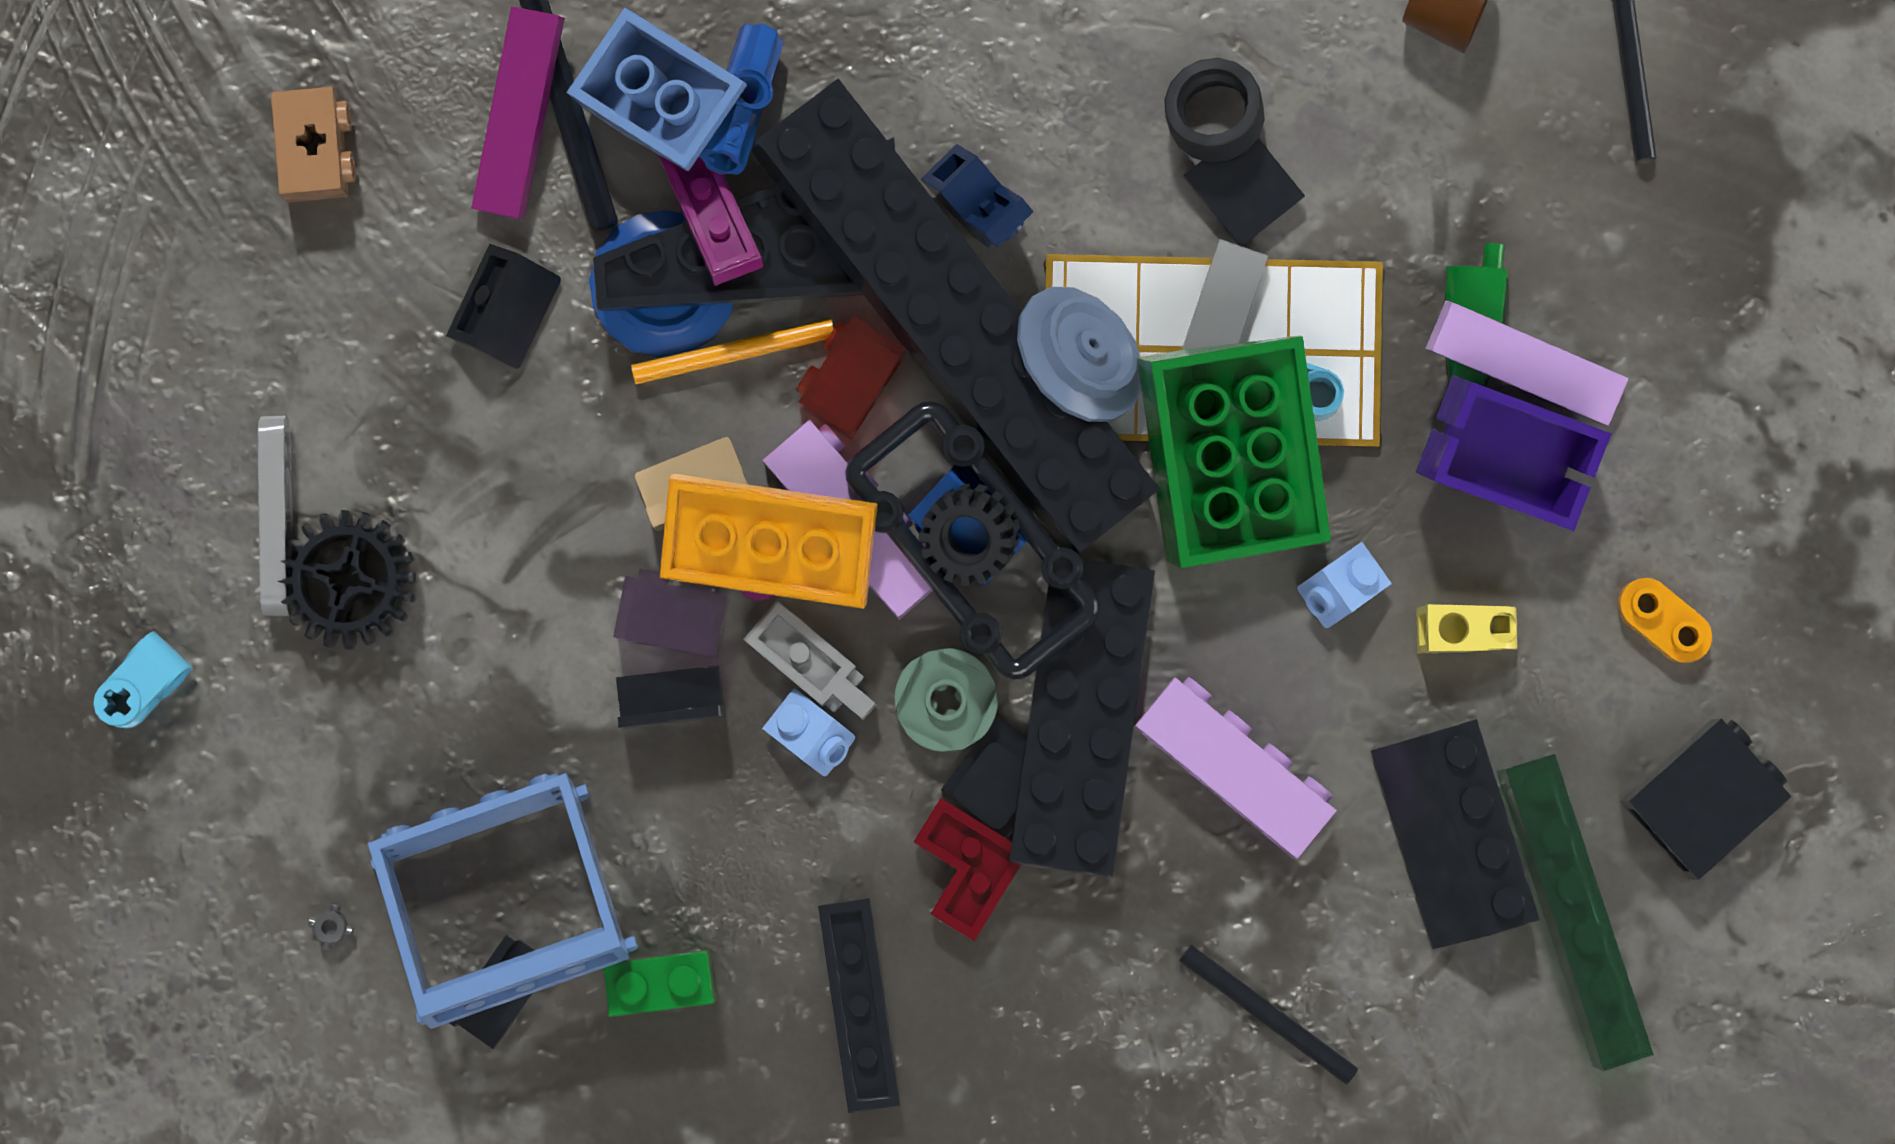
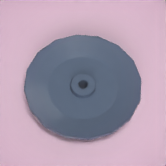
(1079, 354)

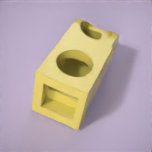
(1465, 628)

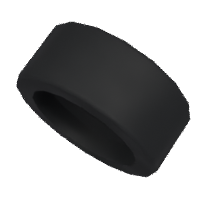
(1210, 74)

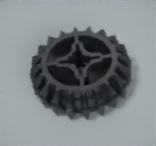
(352, 557)

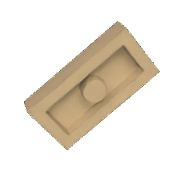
(709, 461)

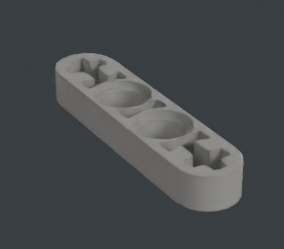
(274, 512)

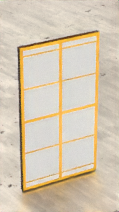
(1322, 300)

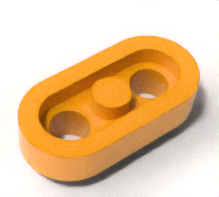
(1663, 624)

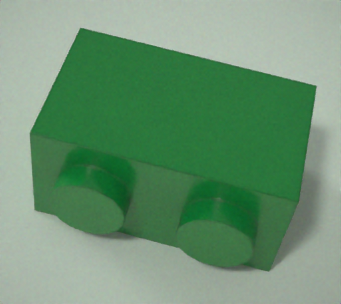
(660, 983)

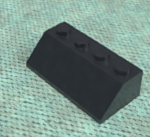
(1455, 835)

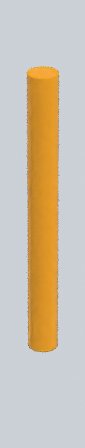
(732, 351)

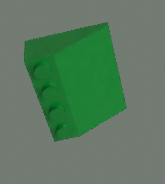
(1234, 450)

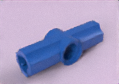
(753, 62)

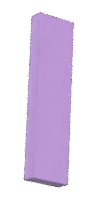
(1526, 363)

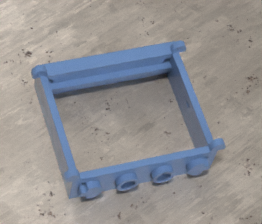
(520, 974)

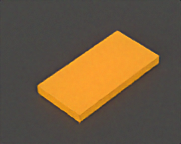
(768, 540)

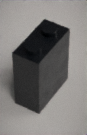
(1707, 797)

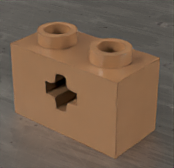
(295, 120)

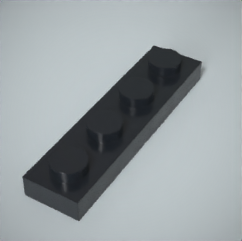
(859, 1005)

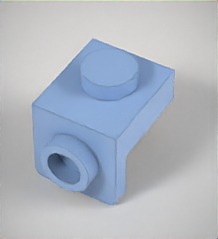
(1343, 585)
(810, 733)

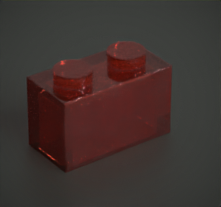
(851, 376)

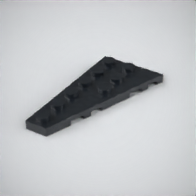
(671, 272)

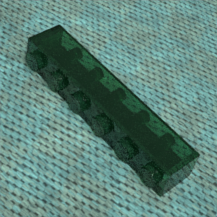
(1575, 912)

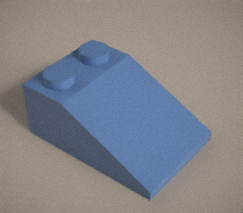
(655, 90)

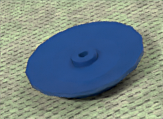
(658, 330)

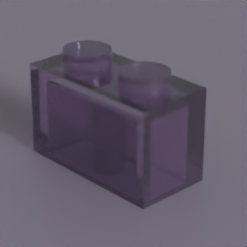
(672, 615)

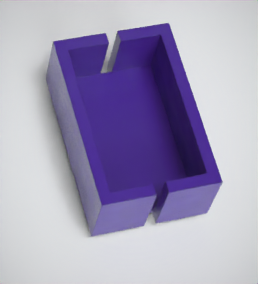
(1512, 453)

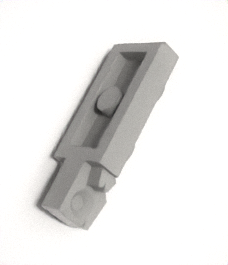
(809, 661)

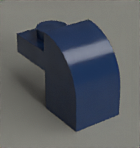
(976, 197)

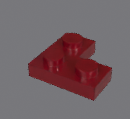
(980, 863)

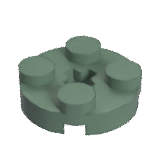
(935, 672)

